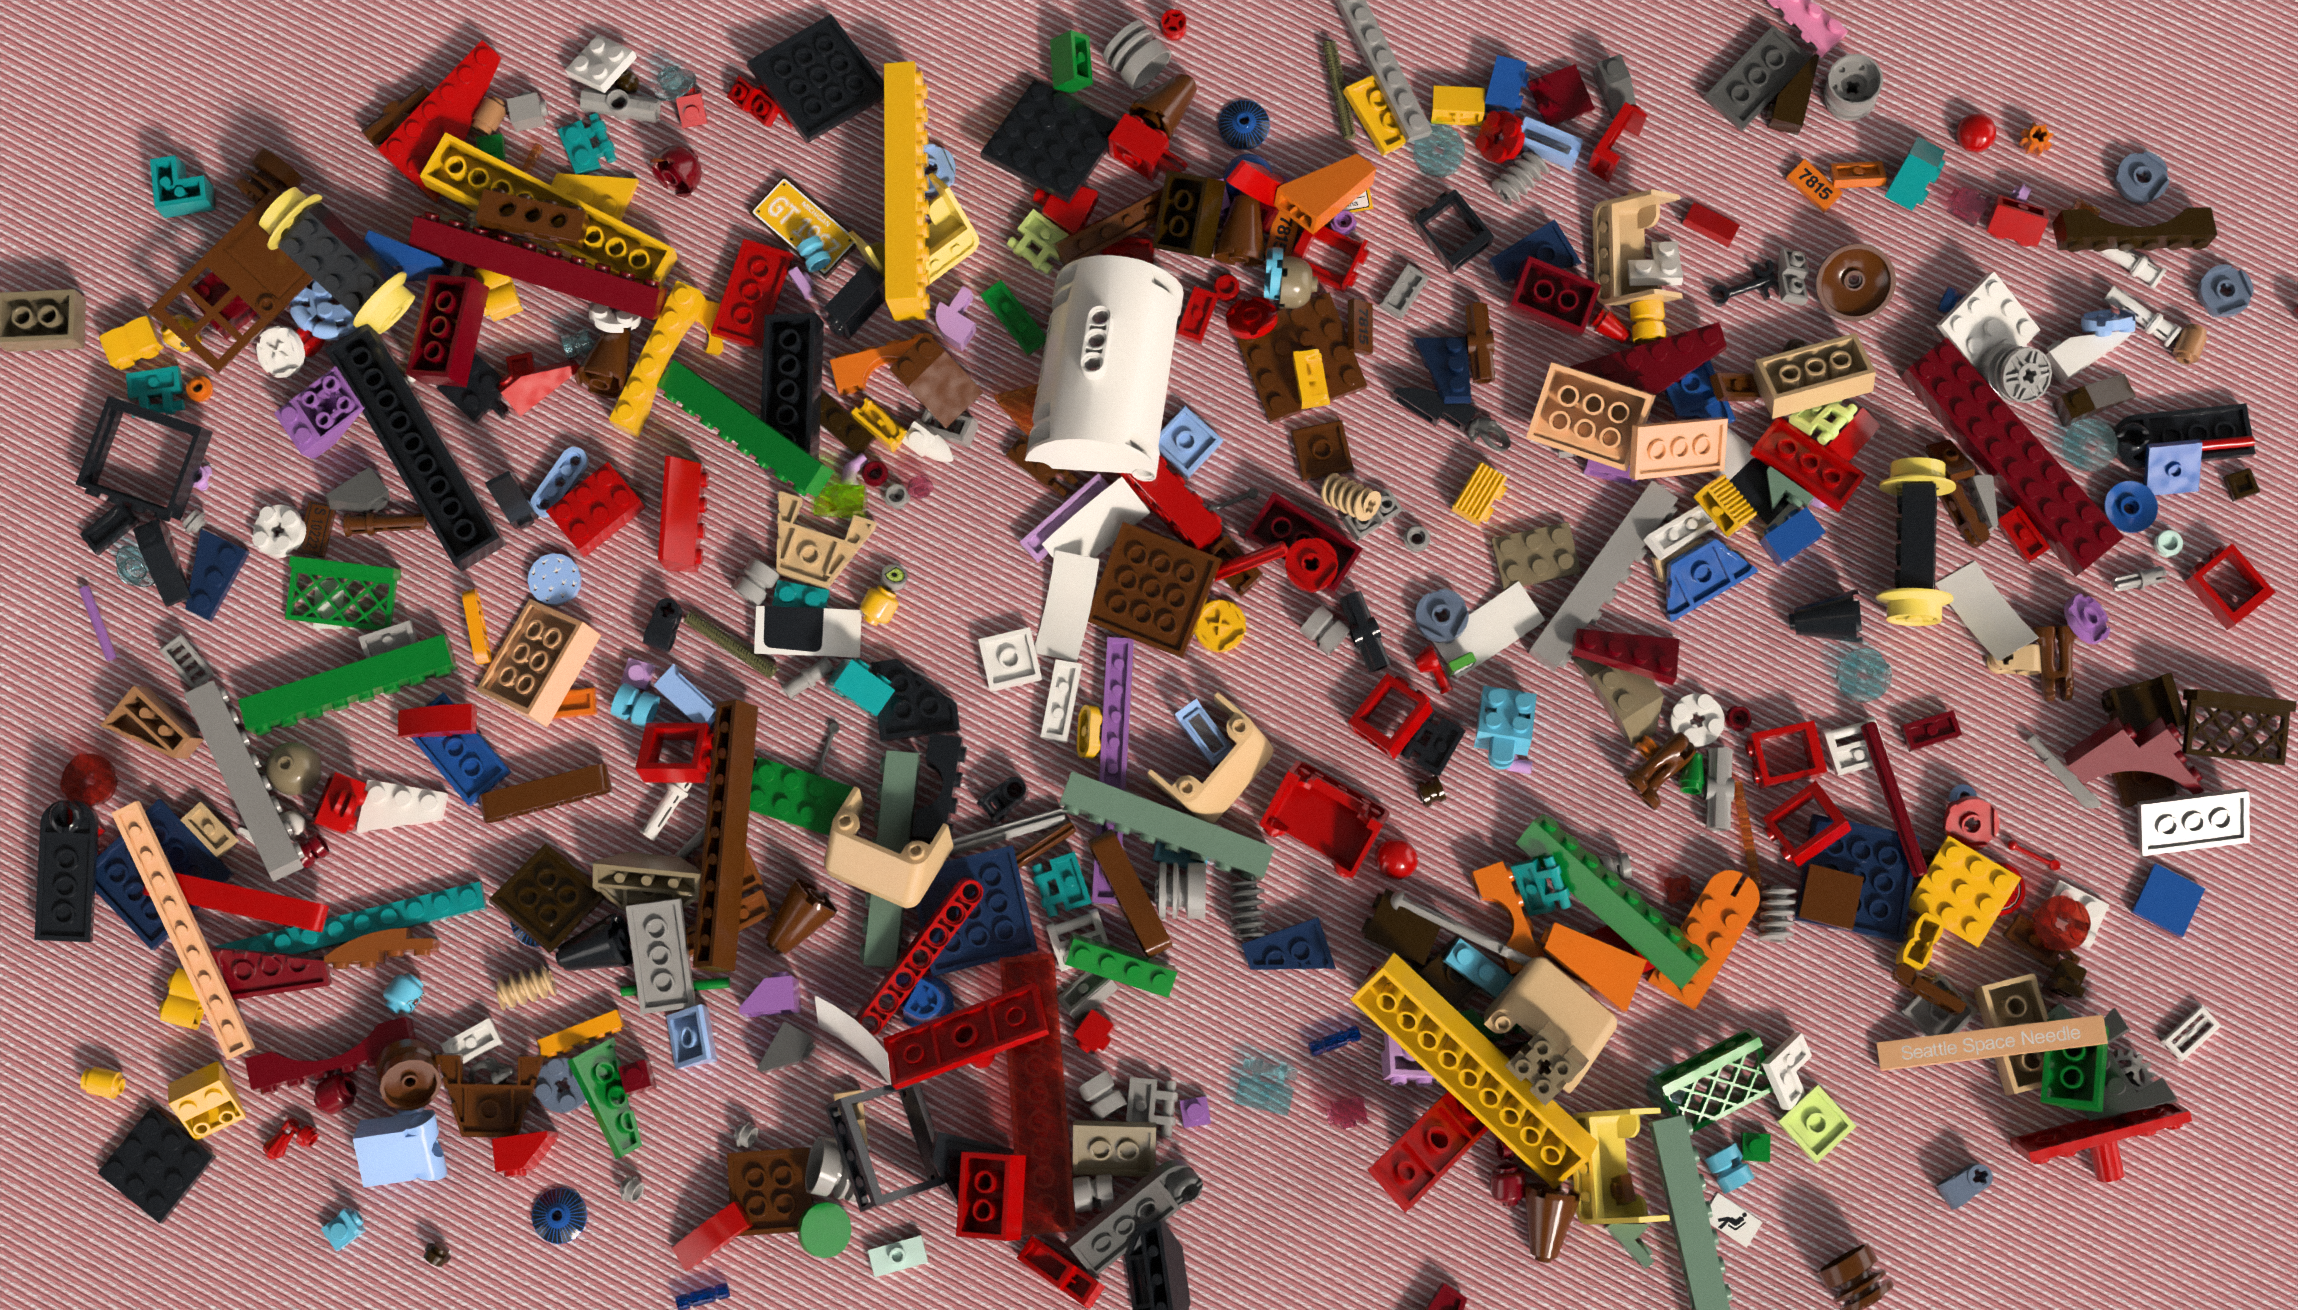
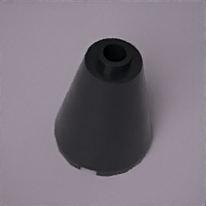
(1829, 618)
(598, 946)

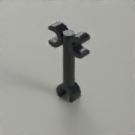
(1763, 279)

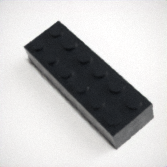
(793, 378)

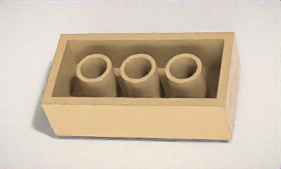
(1814, 375)
(2012, 1004)

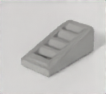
(962, 434)
(1983, 495)
(174, 644)

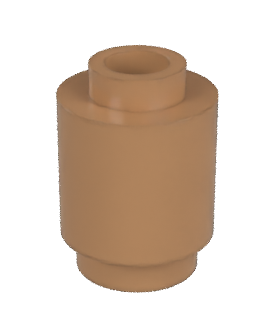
(489, 115)
(2190, 344)

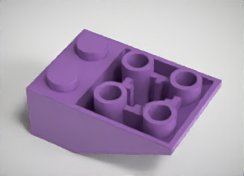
(320, 414)

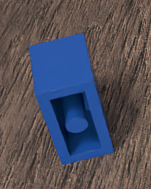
(1505, 85)
(1792, 536)

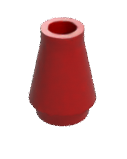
(1609, 325)

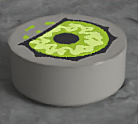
(893, 577)

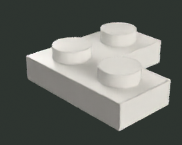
(1661, 270)
(1782, 1069)

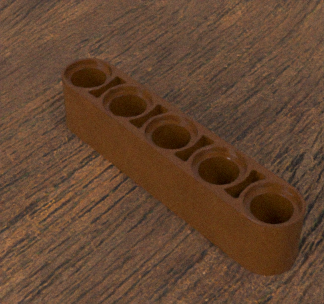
(545, 793)
(1129, 893)

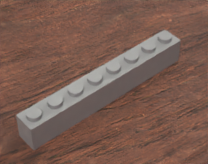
(1603, 576)
(243, 780)

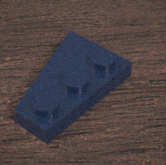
(1544, 244)
(1448, 366)
(213, 574)
(1290, 948)

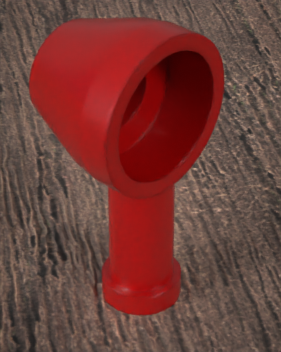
(1428, 662)

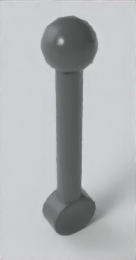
(1252, 494)
(834, 729)

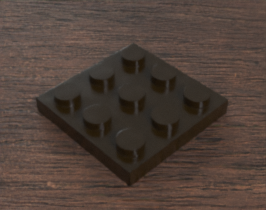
(547, 898)

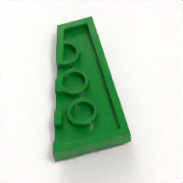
(603, 1089)

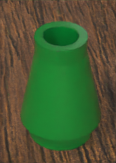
(1692, 776)

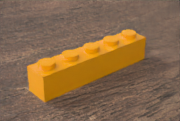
(581, 1034)

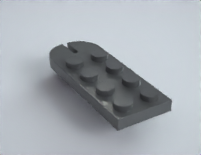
(1148, 1201)

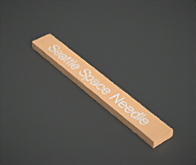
(1992, 1042)

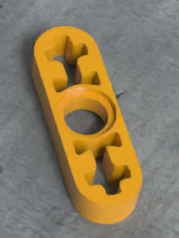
(476, 626)

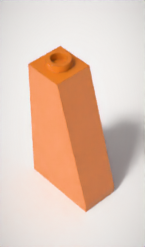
(1325, 192)
(1605, 968)

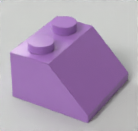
(773, 997)

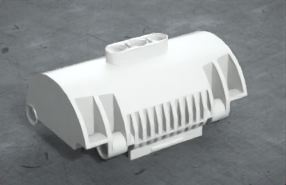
(1113, 413)

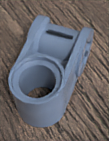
(1961, 1188)

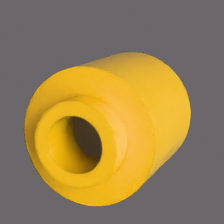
(102, 1082)

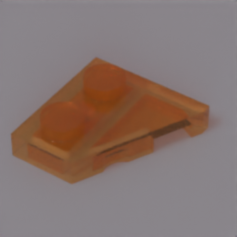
(1019, 406)

